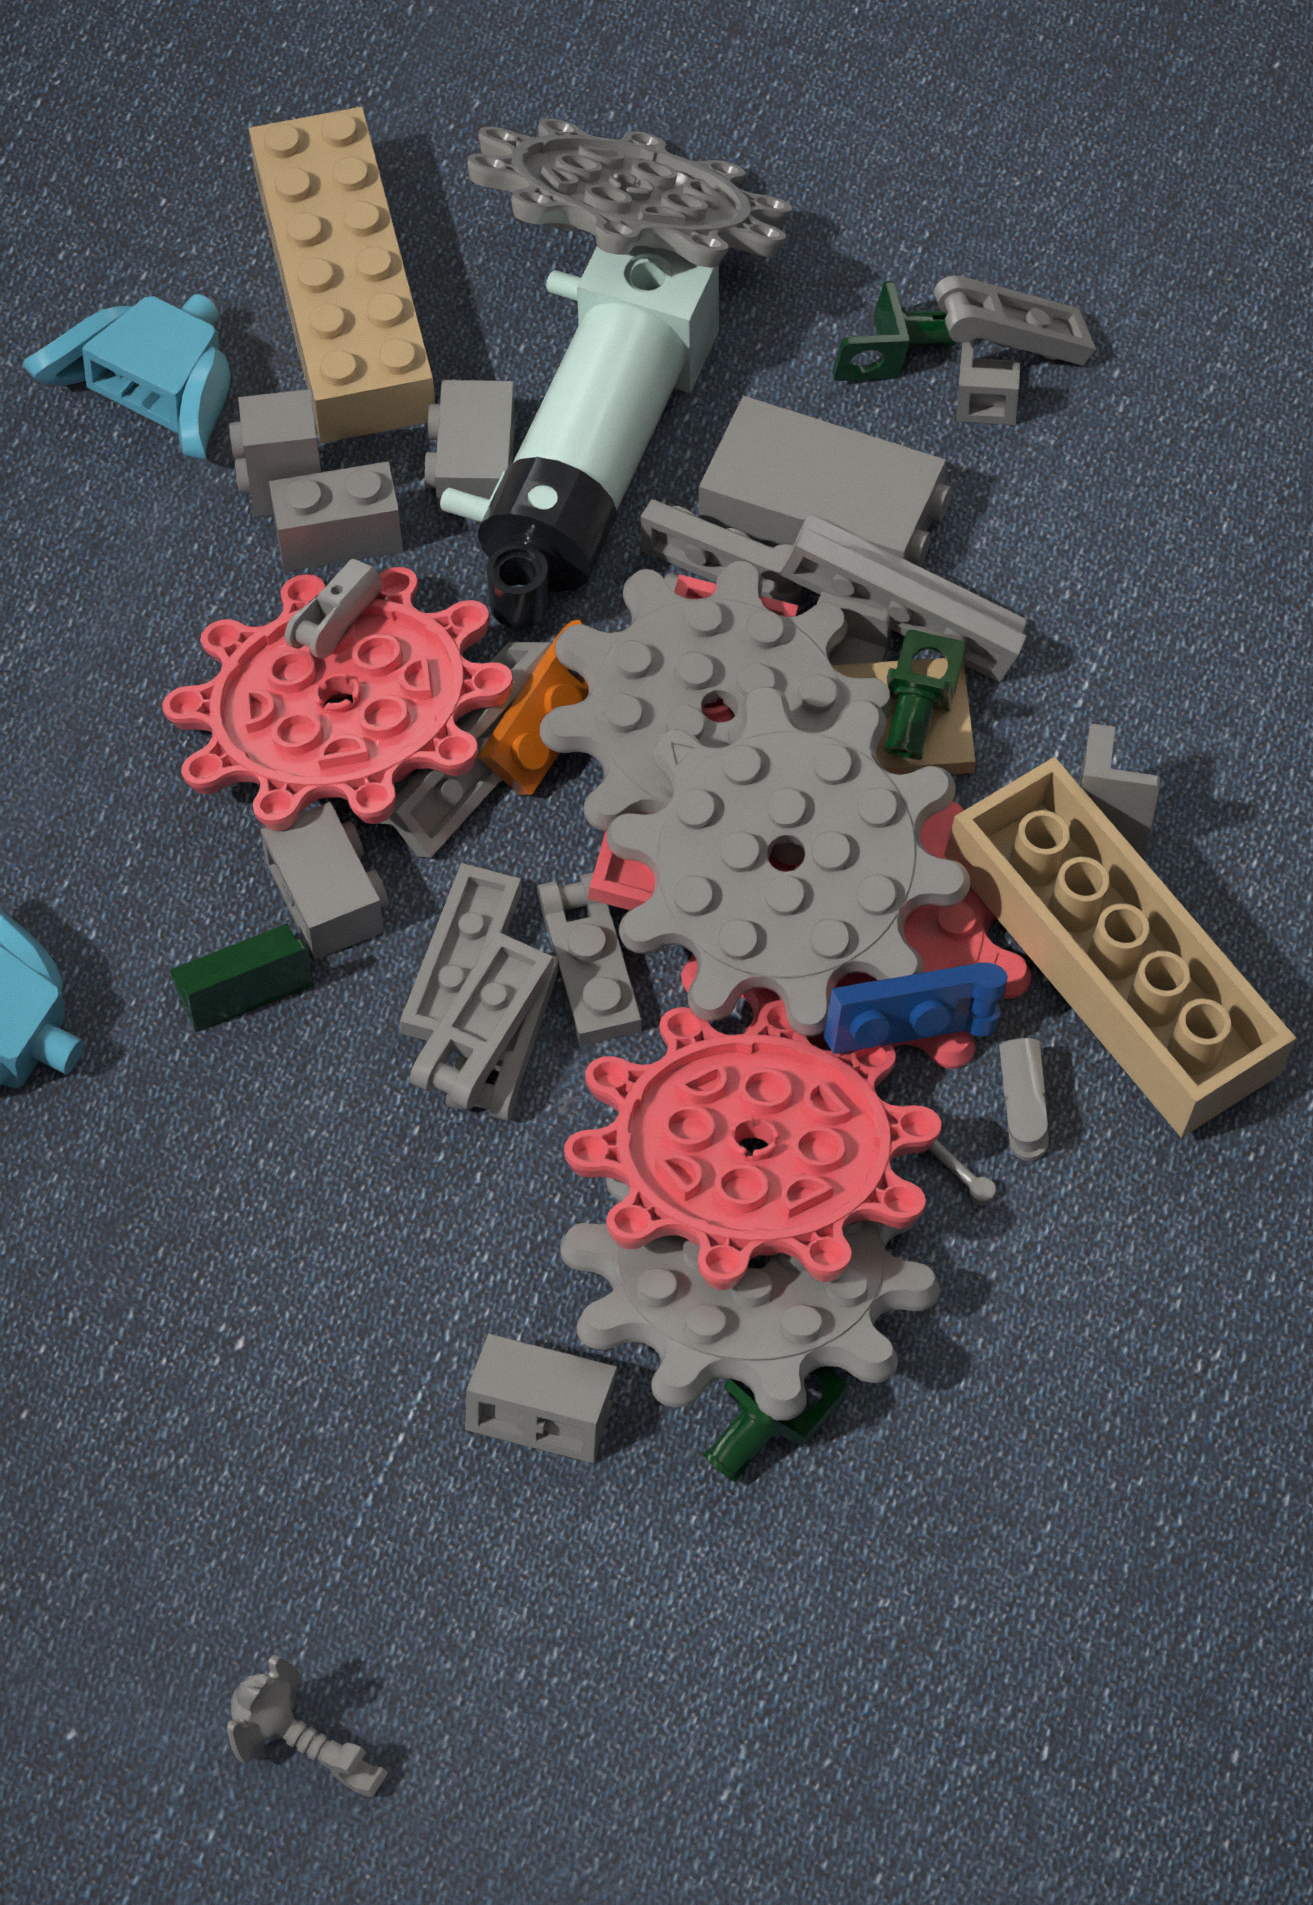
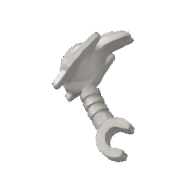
(264, 1712)

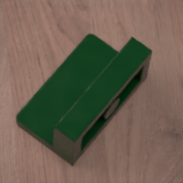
(242, 977)

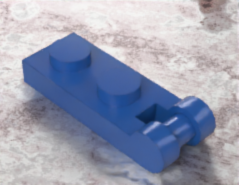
(915, 1007)

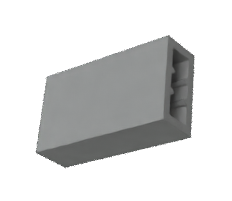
(788, 465)

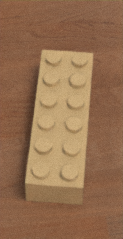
(342, 274)
(1119, 947)

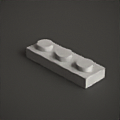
(472, 914)

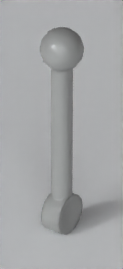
(981, 1189)

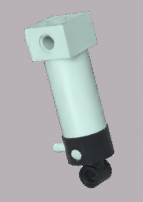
(638, 337)

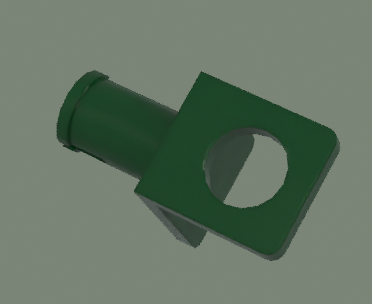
(896, 332)
(920, 693)
(753, 1428)

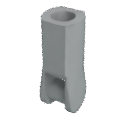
(334, 609)
(1025, 1097)

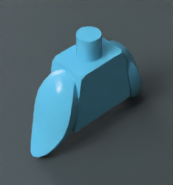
(150, 361)
(30, 1008)

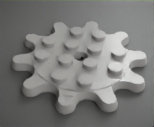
(628, 192)
(679, 661)
(801, 925)
(760, 1331)

